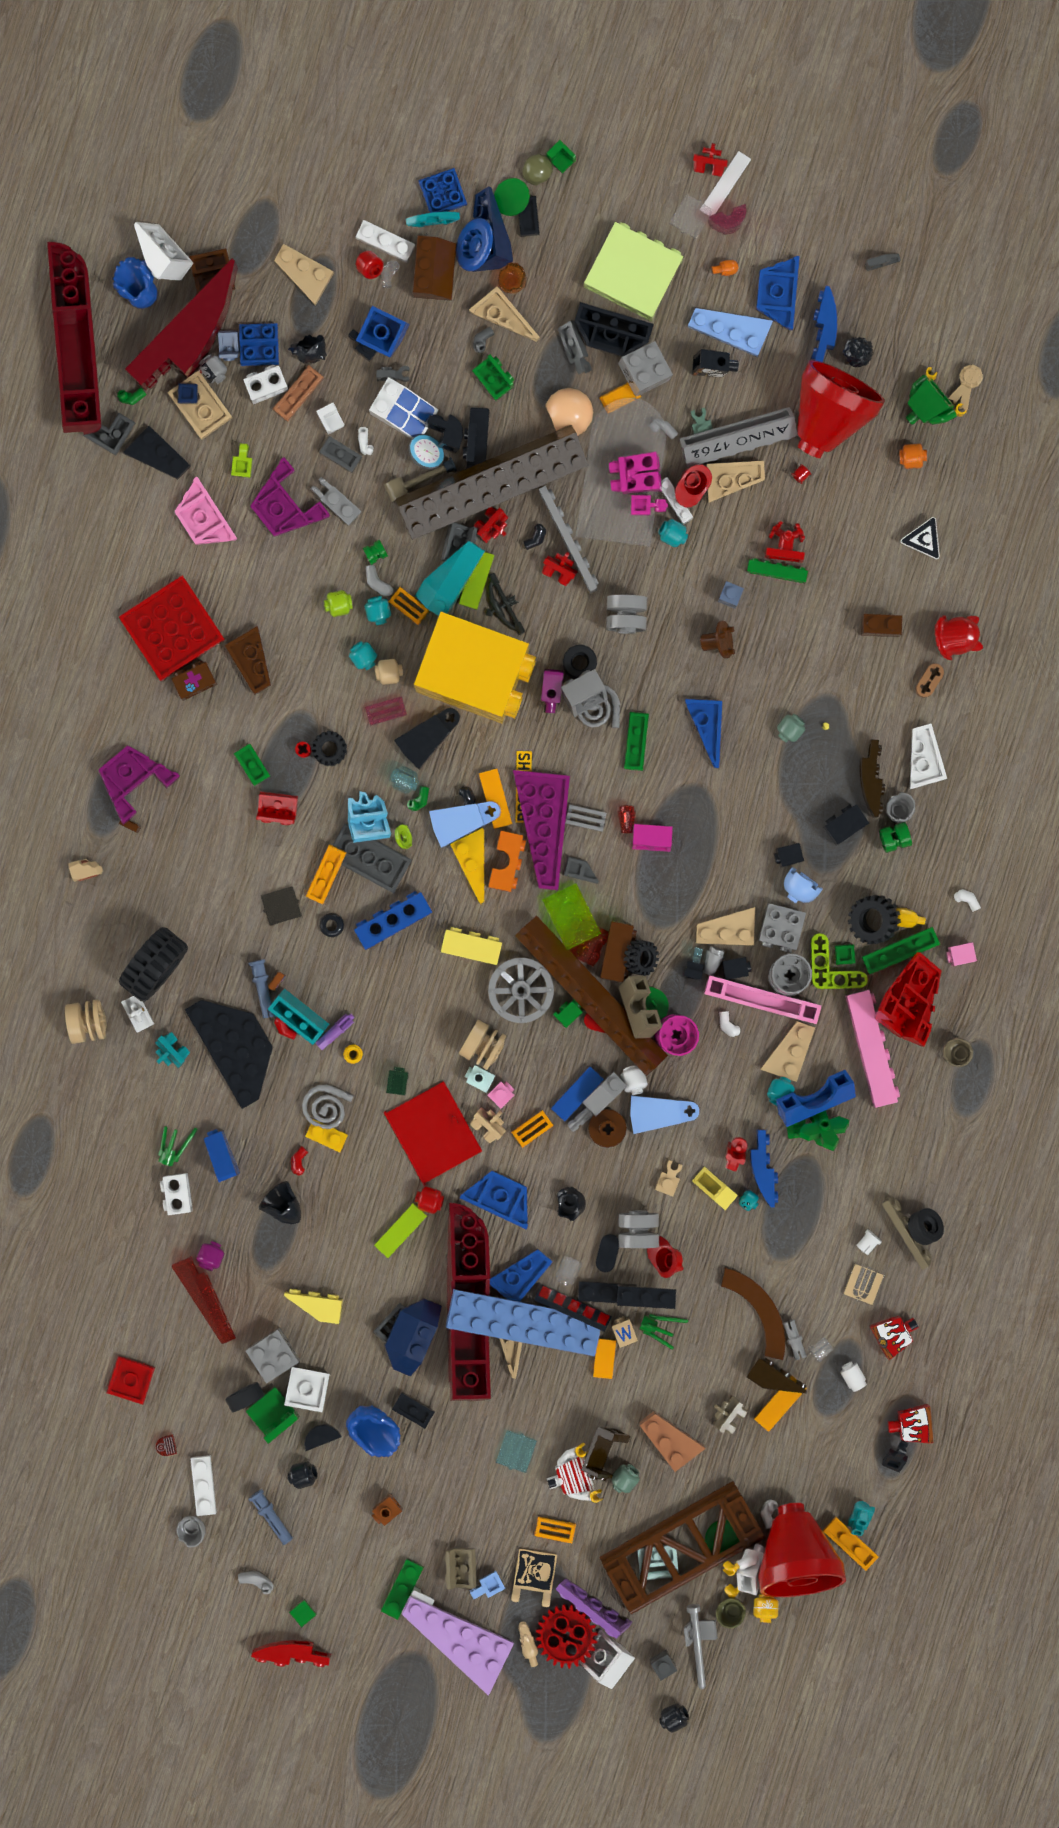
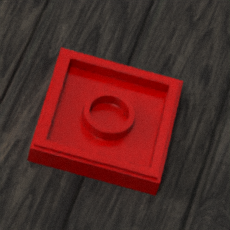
(130, 1380)

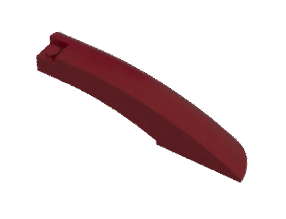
(74, 340)
(467, 1271)

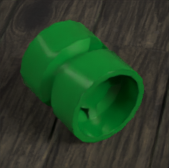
(902, 837)

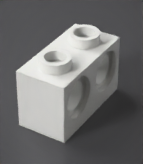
(267, 389)
(183, 1194)

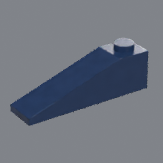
(501, 252)

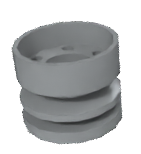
(795, 965)

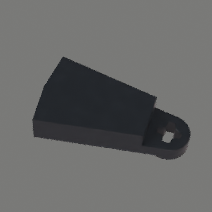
(426, 737)

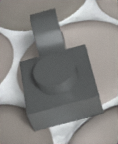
(385, 372)

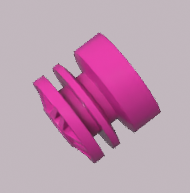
(687, 1037)

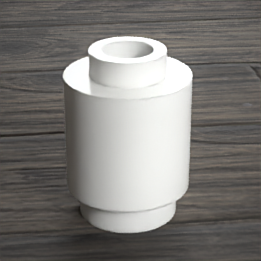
(853, 1376)

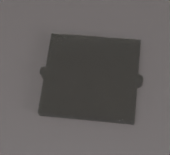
(281, 906)

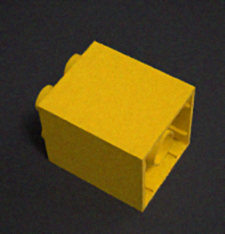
(474, 668)

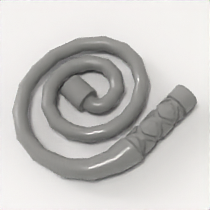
(615, 708)
(323, 1111)

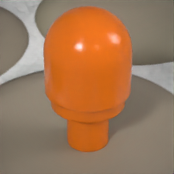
(726, 268)

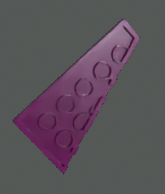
(544, 809)

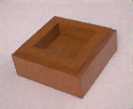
(274, 984)

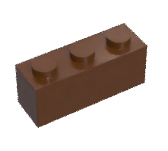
(613, 963)

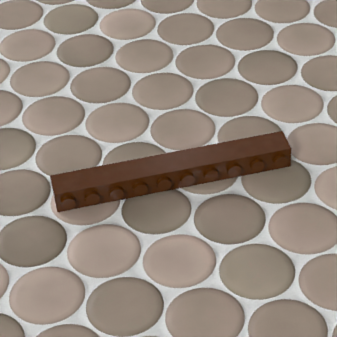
(589, 994)

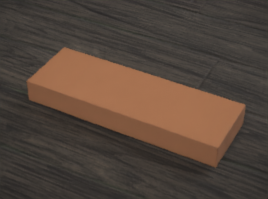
(298, 393)

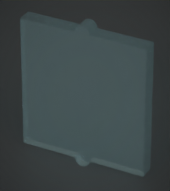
(516, 1451)

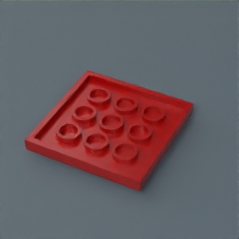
(171, 628)

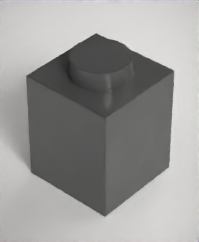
(663, 1665)

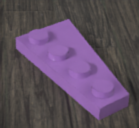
(593, 1608)

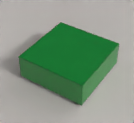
(844, 954)
(303, 1613)

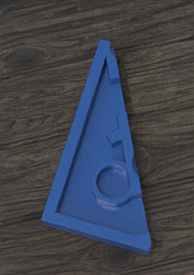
(707, 719)

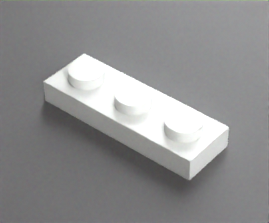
(385, 241)
(203, 1485)

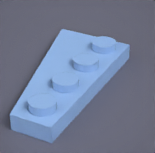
(735, 330)

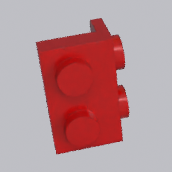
(277, 808)

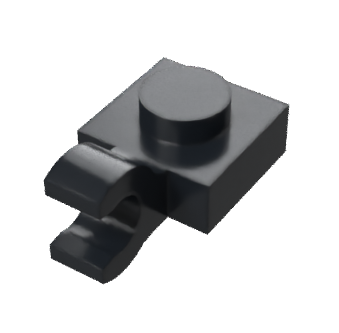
(365, 351)
(896, 1459)

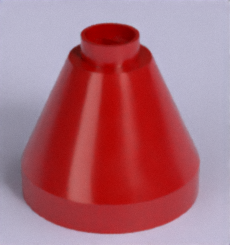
(832, 407)
(798, 1556)

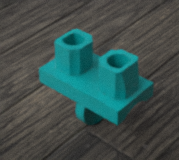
(165, 1044)
(860, 1517)

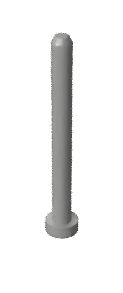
(693, 1609)

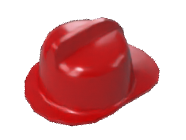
(693, 485)
(665, 1258)

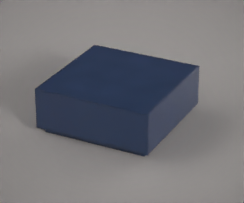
(187, 393)

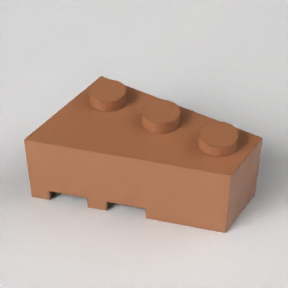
(671, 1442)

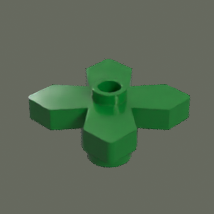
(824, 1130)

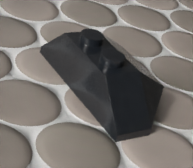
(611, 330)

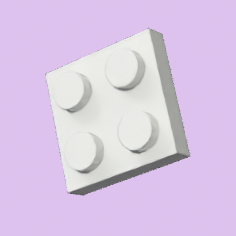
(306, 1389)

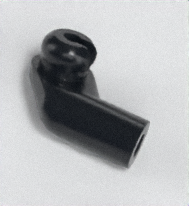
(538, 537)
(467, 795)

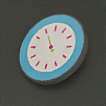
(425, 452)

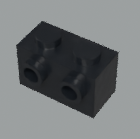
(846, 824)

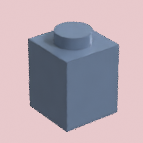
(730, 595)

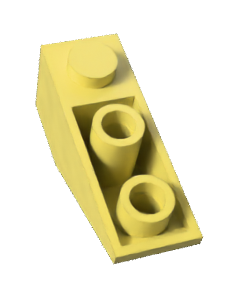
(322, 1308)

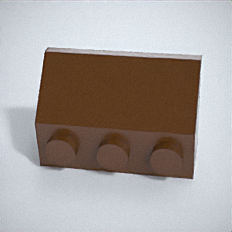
(434, 268)

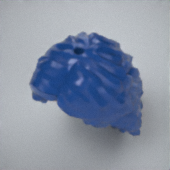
(373, 1431)

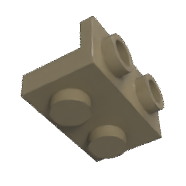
(460, 1568)

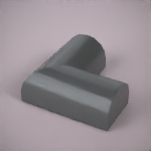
(115, 436)

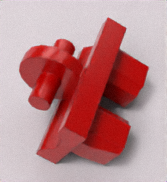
(701, 160)
(493, 526)
(553, 564)
(736, 1153)

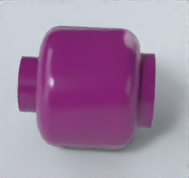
(210, 1256)

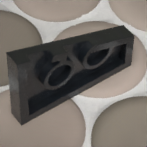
(156, 452)

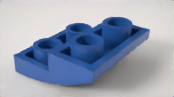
(259, 344)

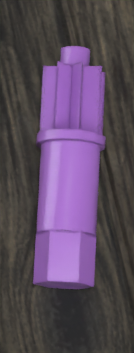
(336, 1030)

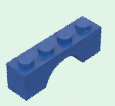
(835, 1091)

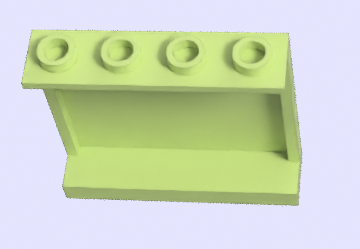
(633, 270)

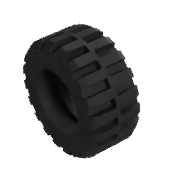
(153, 964)

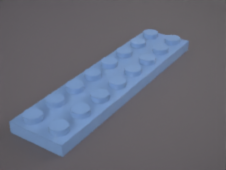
(520, 1322)

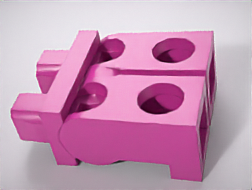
(634, 473)

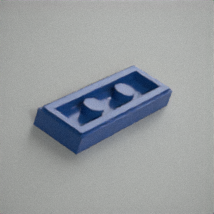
(577, 1093)

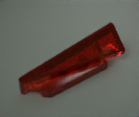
(205, 1297)

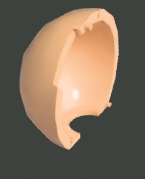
(570, 408)

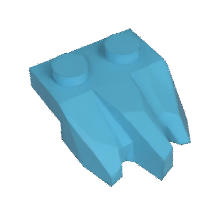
(367, 818)

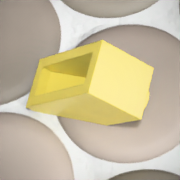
(714, 1188)

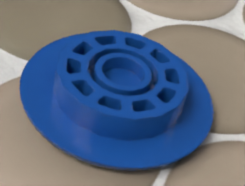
(474, 244)

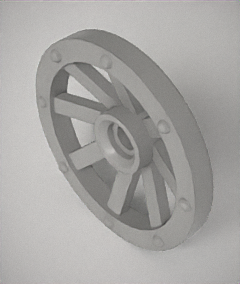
(521, 983)

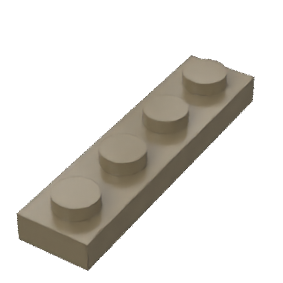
(894, 1211)

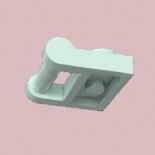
(656, 1561)

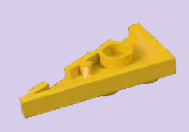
(470, 855)

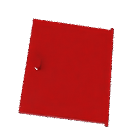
(431, 1132)

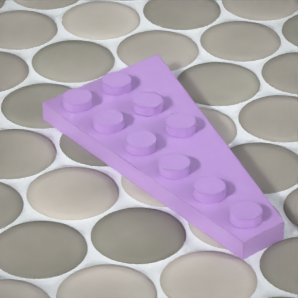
(467, 1645)

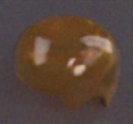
(512, 278)

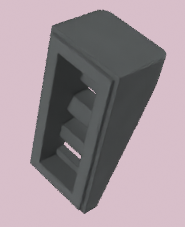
(378, 1333)

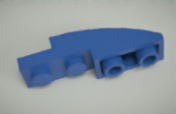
(827, 320)
(764, 1177)

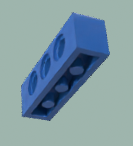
(369, 939)

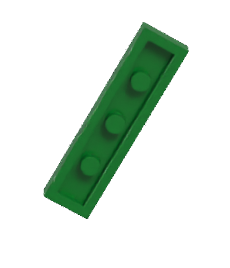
(900, 950)

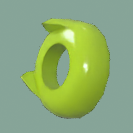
(406, 834)

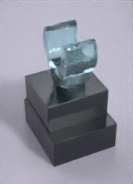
(694, 969)

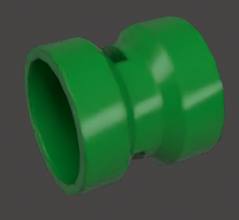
(375, 552)

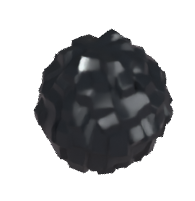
(858, 351)

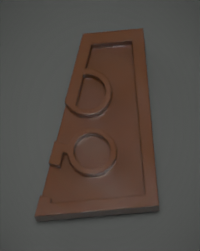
(250, 659)

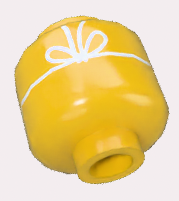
(765, 1608)

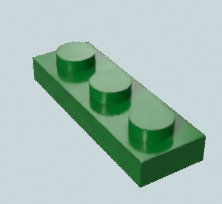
(402, 1588)

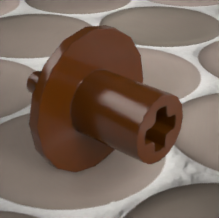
(719, 640)
(607, 1128)

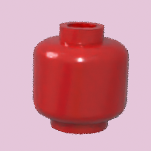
(369, 264)
(429, 1200)

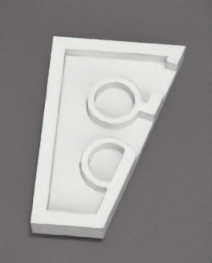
(925, 758)

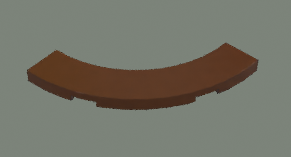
(764, 1307)

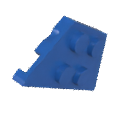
(778, 292)
(500, 1197)

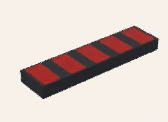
(573, 1308)

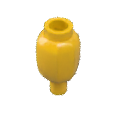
(909, 918)

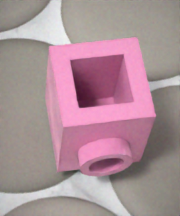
(502, 1094)

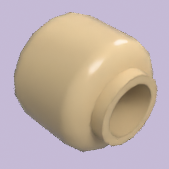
(388, 671)

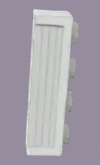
(669, 492)

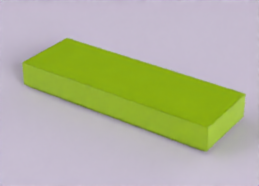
(475, 586)
(400, 1230)

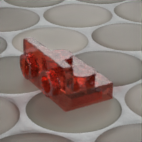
(590, 950)

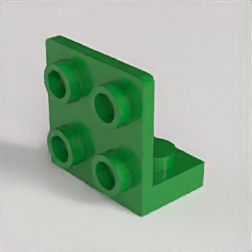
(272, 1414)

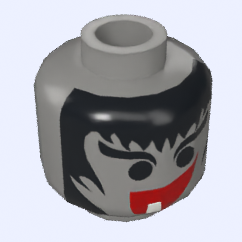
(212, 369)

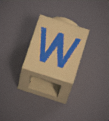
(624, 1331)

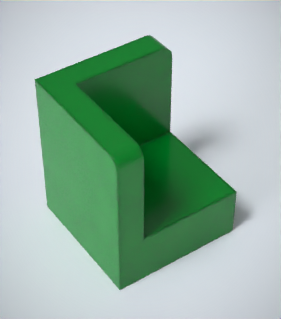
(561, 156)

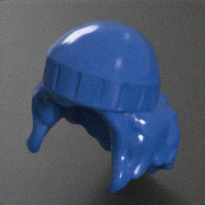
(135, 282)

